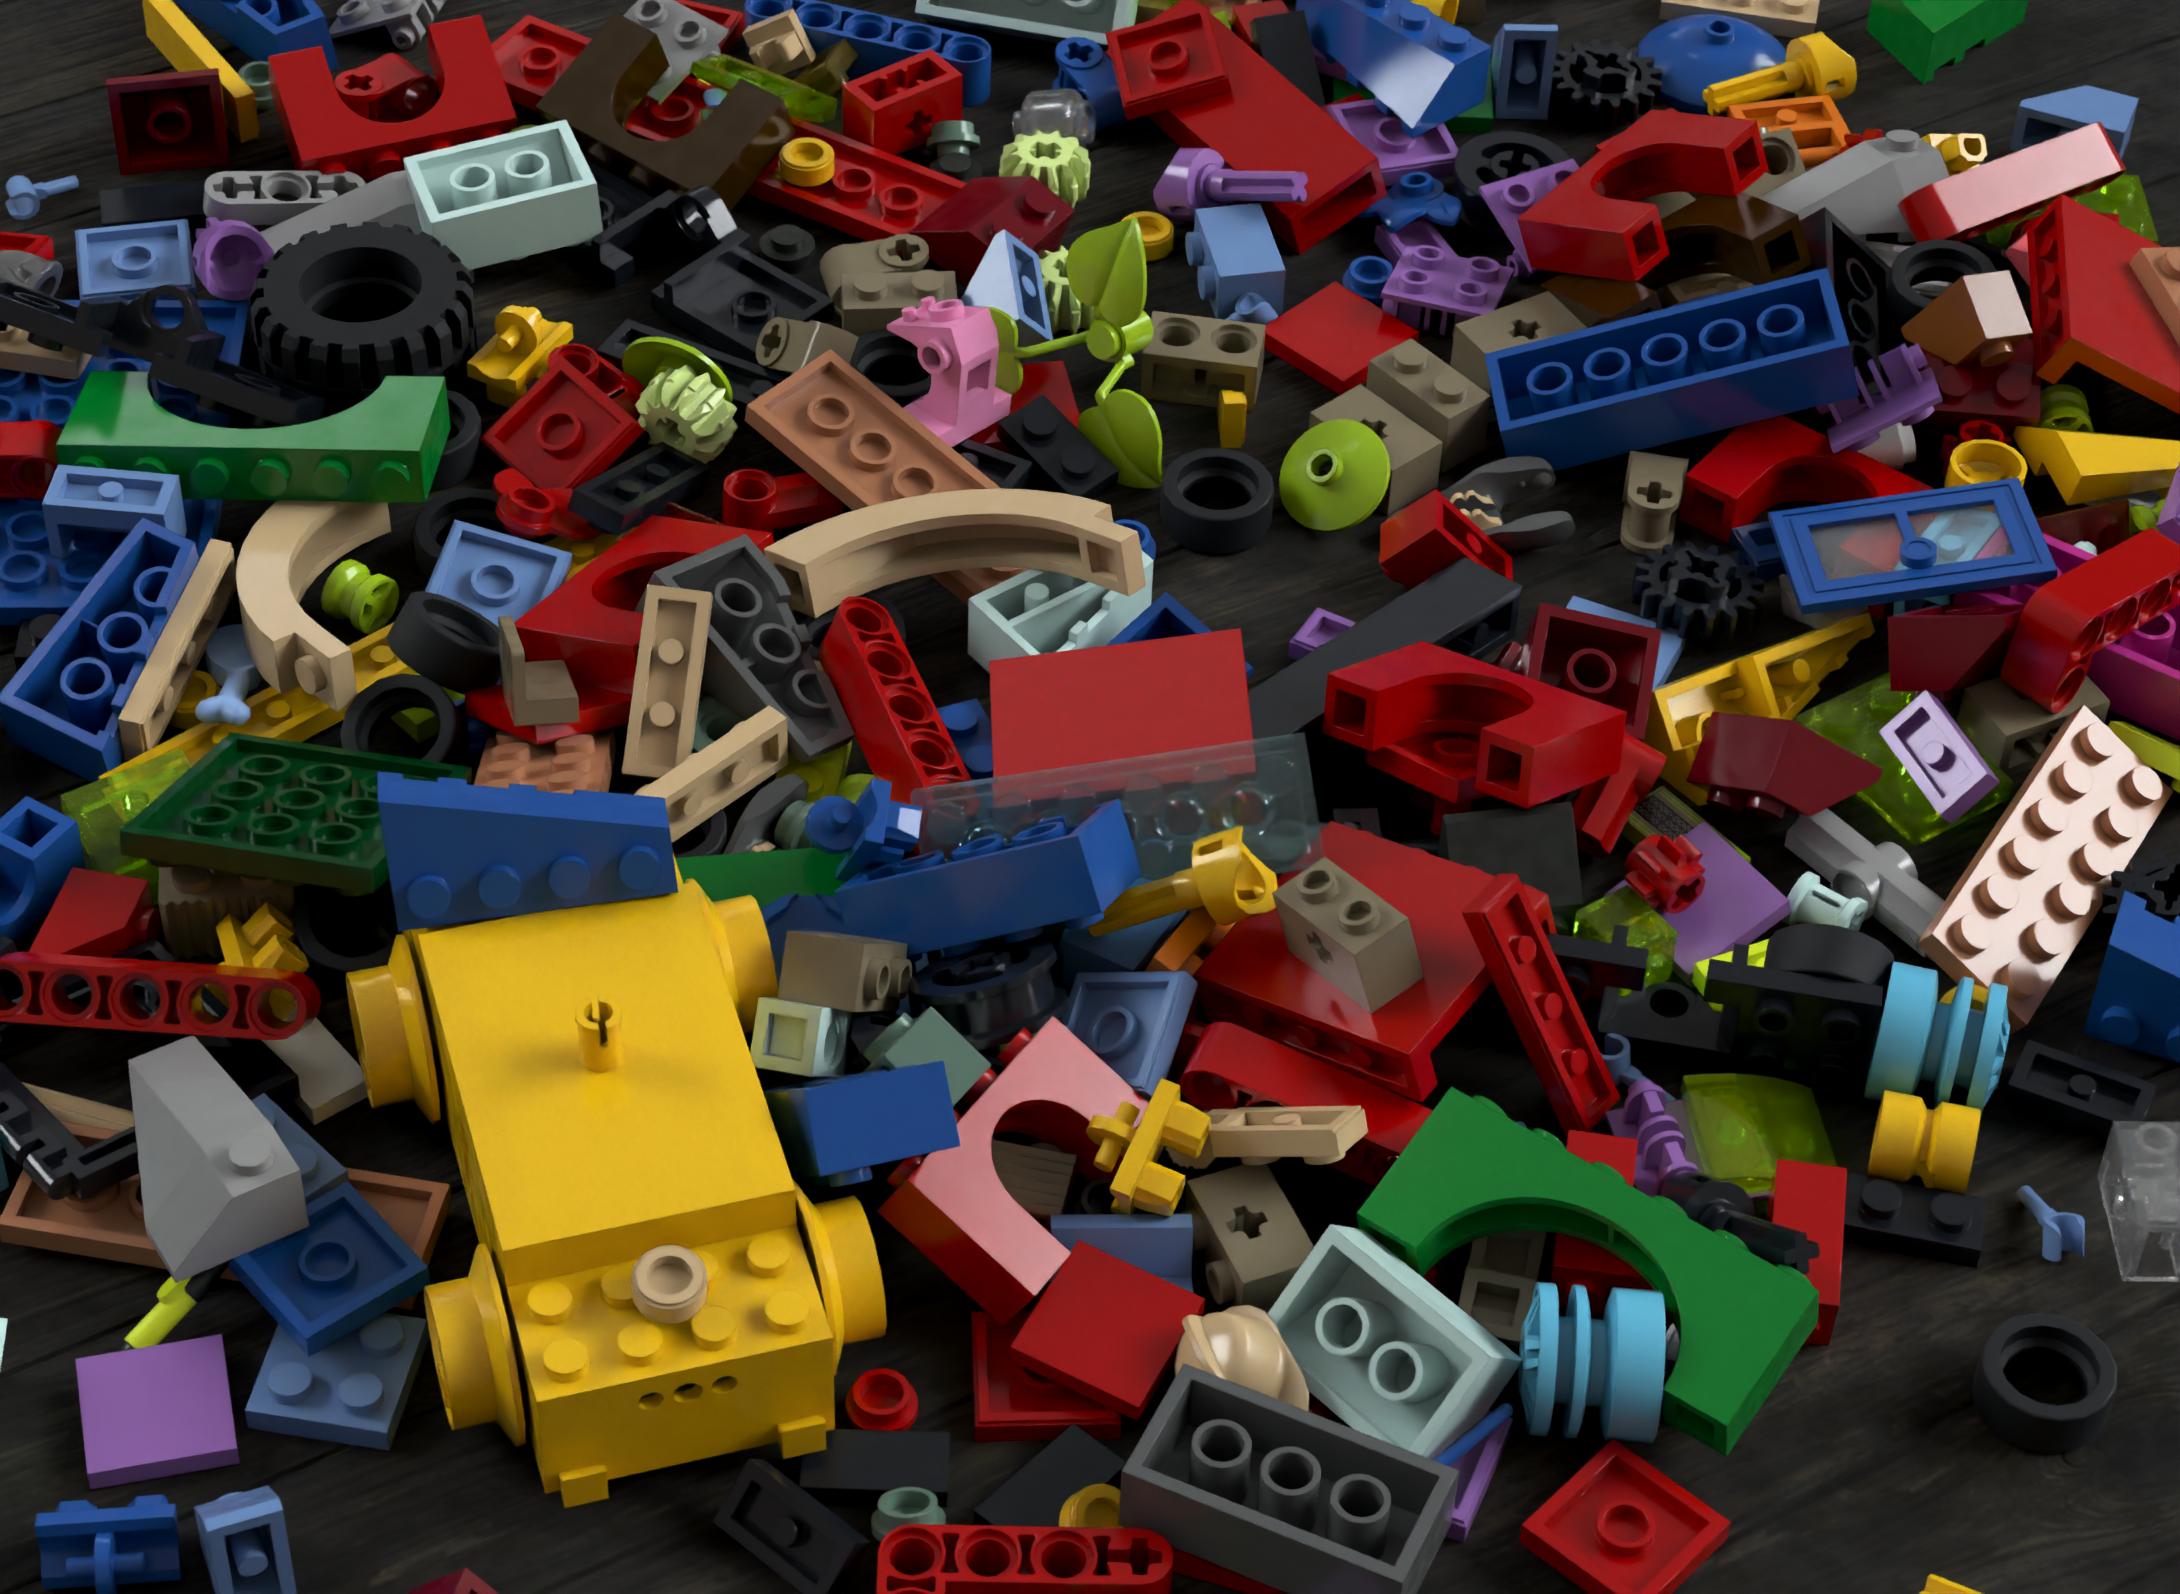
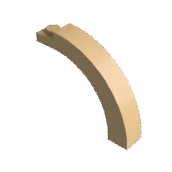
(956, 533)
(275, 569)

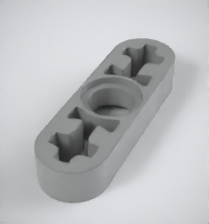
(233, 192)

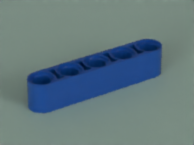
(884, 40)

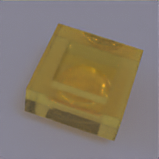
(828, 68)

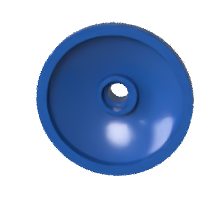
(1706, 51)

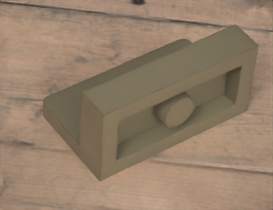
(534, 690)

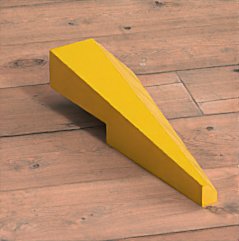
(2099, 464)
(1761, 684)

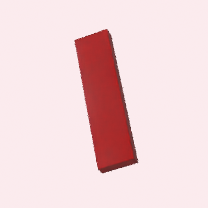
(1540, 1003)

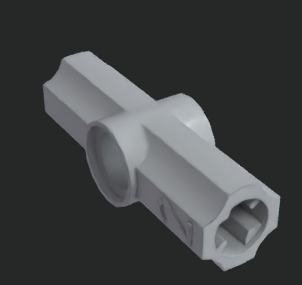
(1877, 874)

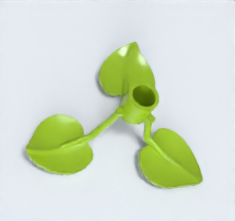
(1110, 273)

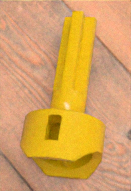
(1806, 71)
(1221, 878)

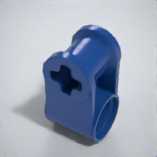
(1092, 74)

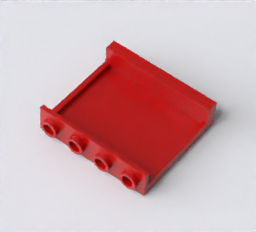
(2093, 305)
(1118, 701)
(1272, 992)

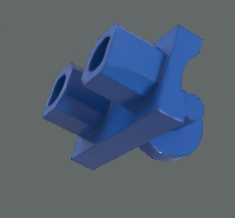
(870, 830)
(109, 1545)

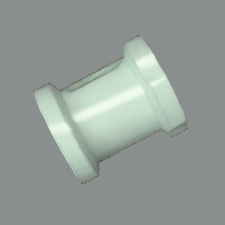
(1818, 904)

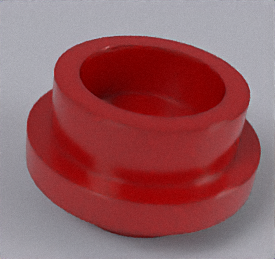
(881, 1401)

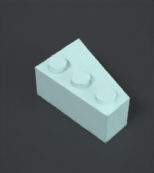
(1049, 614)

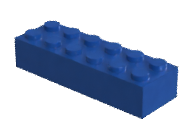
(1674, 373)

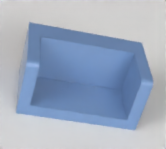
(108, 502)

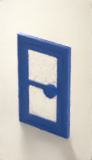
(1911, 546)

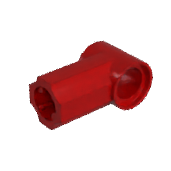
(771, 504)
(1606, 804)

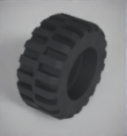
(361, 309)

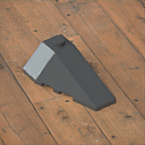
(756, 647)

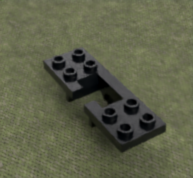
(717, 297)
(178, 355)
(1768, 1025)

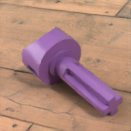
(1201, 180)
(229, 257)

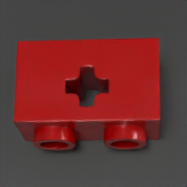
(901, 102)

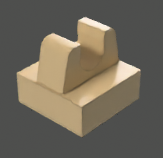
(779, 43)

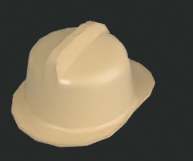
(1244, 1349)

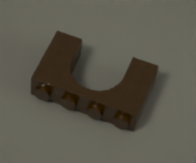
(612, 79)
(1705, 237)

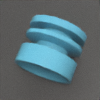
(1938, 1039)
(1594, 1362)

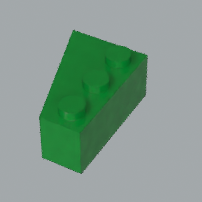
(1939, 31)

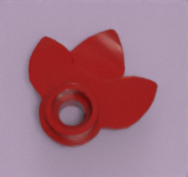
(537, 511)

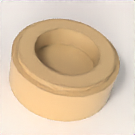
(669, 1284)

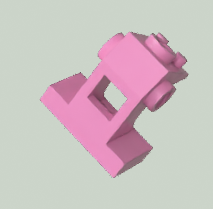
(961, 354)

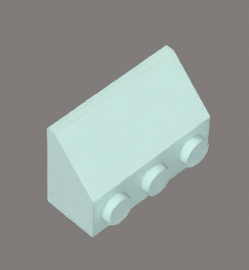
(507, 195)
(1388, 1345)

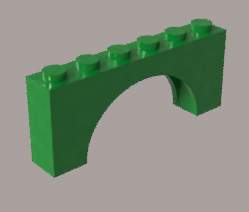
(364, 454)
(1487, 1175)

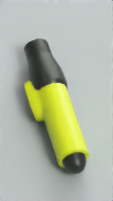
(173, 1305)

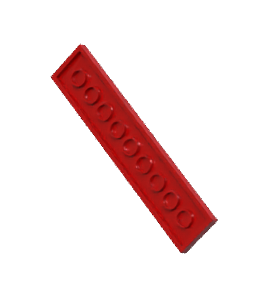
(867, 196)

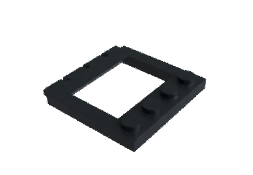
(49, 1149)

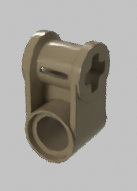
(871, 256)
(793, 343)
(1651, 500)

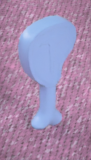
(234, 671)

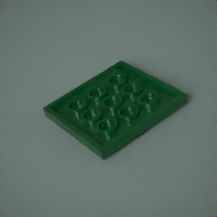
(277, 814)

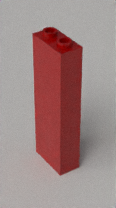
(1277, 128)

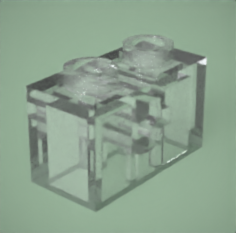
(2143, 1198)

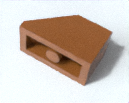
(1972, 321)

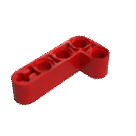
(2087, 612)
(1023, 1560)

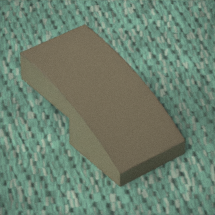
(1502, 1281)

